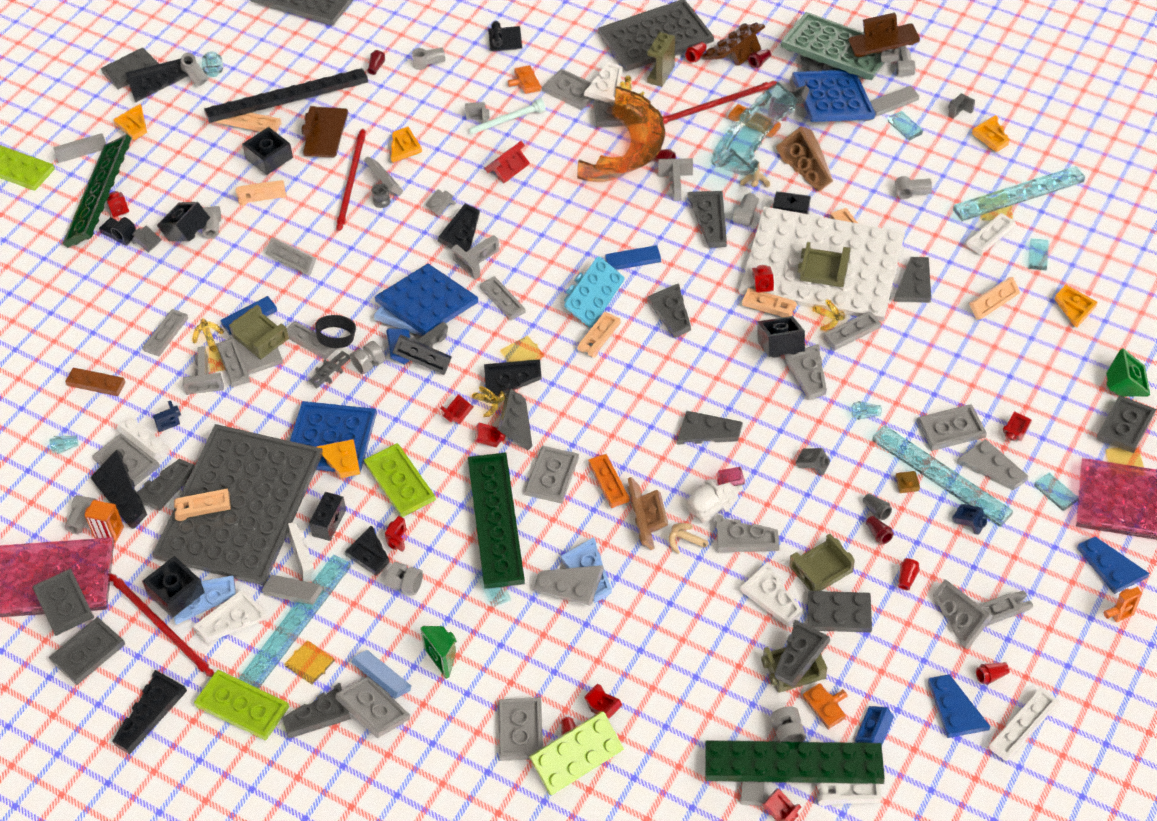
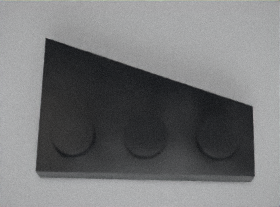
(461, 228)
(511, 375)

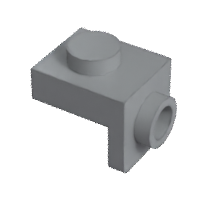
(476, 111)
(440, 201)

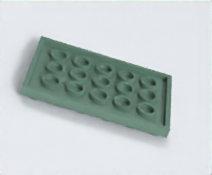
(829, 44)

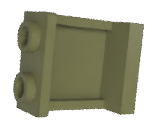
(664, 51)
(824, 266)
(258, 332)
(822, 564)
(815, 673)

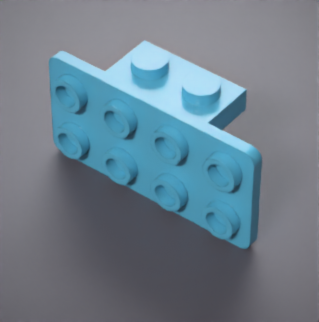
(593, 291)

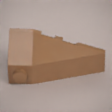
(805, 156)

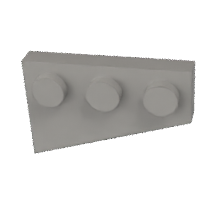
(808, 371)
(990, 461)
(741, 537)
(570, 583)
(964, 614)

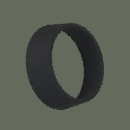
(339, 322)

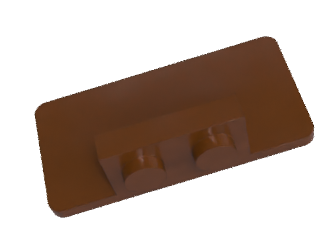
(883, 34)
(738, 43)
(323, 131)

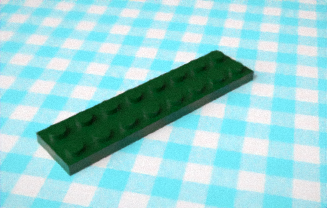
(97, 191)
(495, 521)
(794, 762)

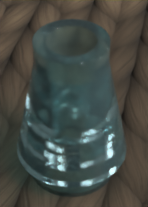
(865, 410)
(62, 443)

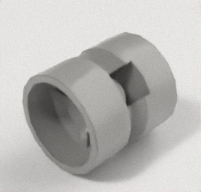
(369, 356)
(406, 578)
(788, 725)

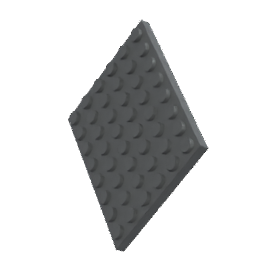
(265, 490)

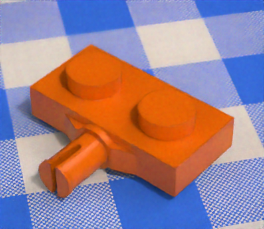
(525, 79)
(1125, 606)
(826, 705)

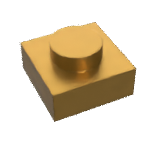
(907, 482)

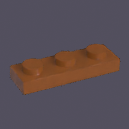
(95, 381)

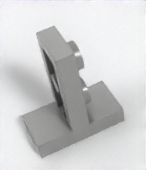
(674, 169)
(470, 260)
(202, 381)

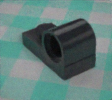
(119, 230)

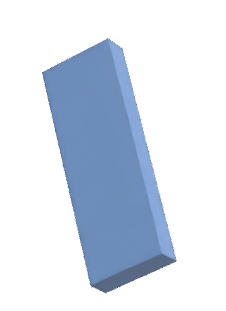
(381, 674)

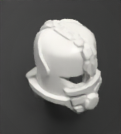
(711, 499)

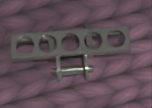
(332, 366)

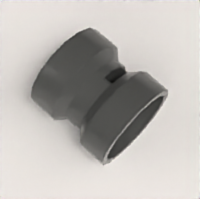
(380, 195)

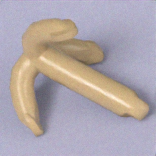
(755, 178)
(678, 530)

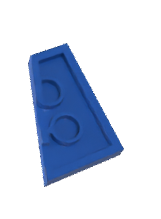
(1110, 565)
(955, 708)

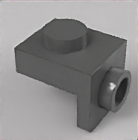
(960, 103)
(146, 238)
(813, 458)

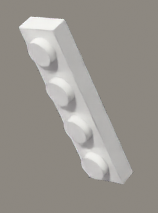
(1023, 724)

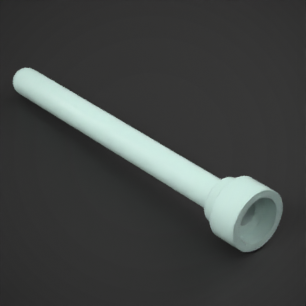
(537, 106)

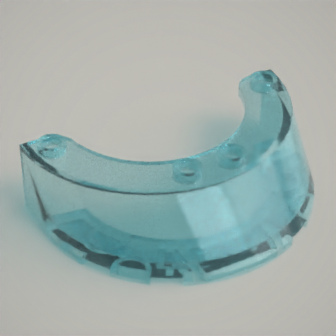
(745, 137)

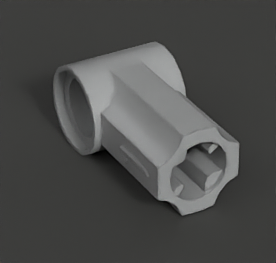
(423, 57)
(905, 65)
(193, 70)
(907, 188)
(745, 212)
(211, 229)
(76, 519)

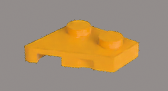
(132, 122)
(991, 134)
(404, 145)
(1075, 304)
(342, 458)

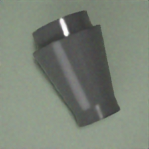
(878, 507)

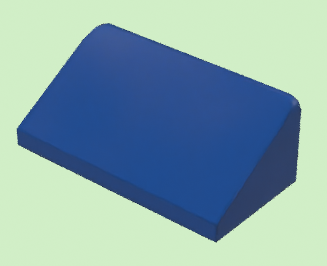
(392, 336)
(874, 725)

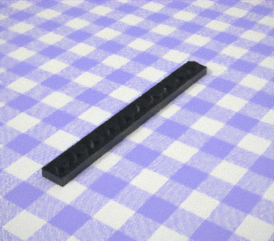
(285, 95)

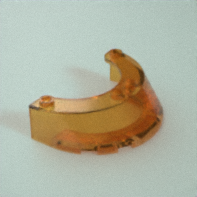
(646, 136)

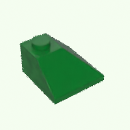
(1127, 376)
(440, 647)

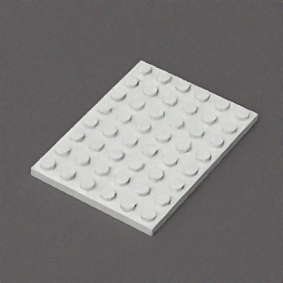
(869, 271)

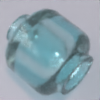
(212, 64)

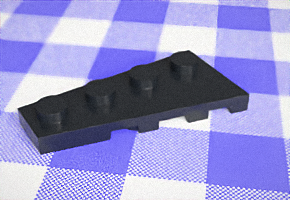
(154, 78)
(119, 489)
(153, 705)

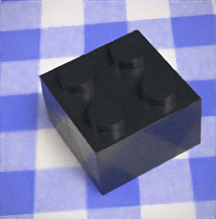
(267, 150)
(183, 221)
(781, 336)
(173, 586)

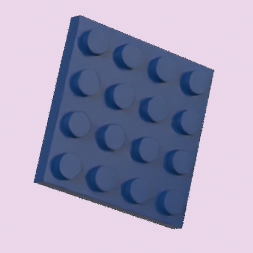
(834, 96)
(426, 299)
(332, 423)

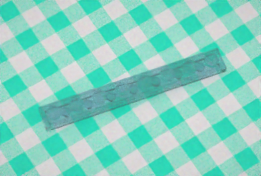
(1018, 193)
(942, 475)
(293, 624)

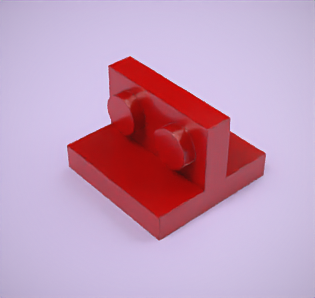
(509, 163)

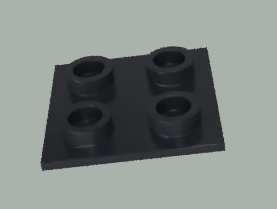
(504, 38)

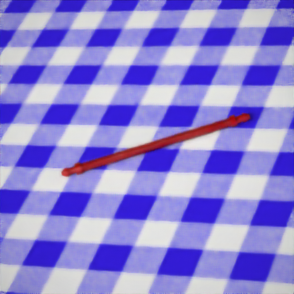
(764, 86)
(350, 181)
(202, 665)

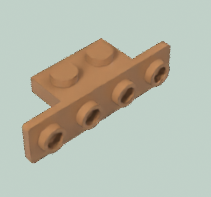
(649, 512)

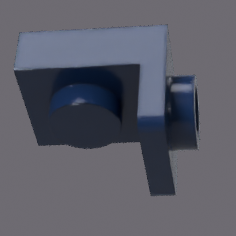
(167, 418)
(971, 516)

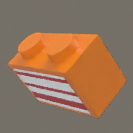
(104, 520)

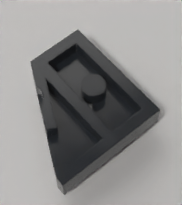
(368, 552)

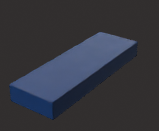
(634, 257)
(267, 308)

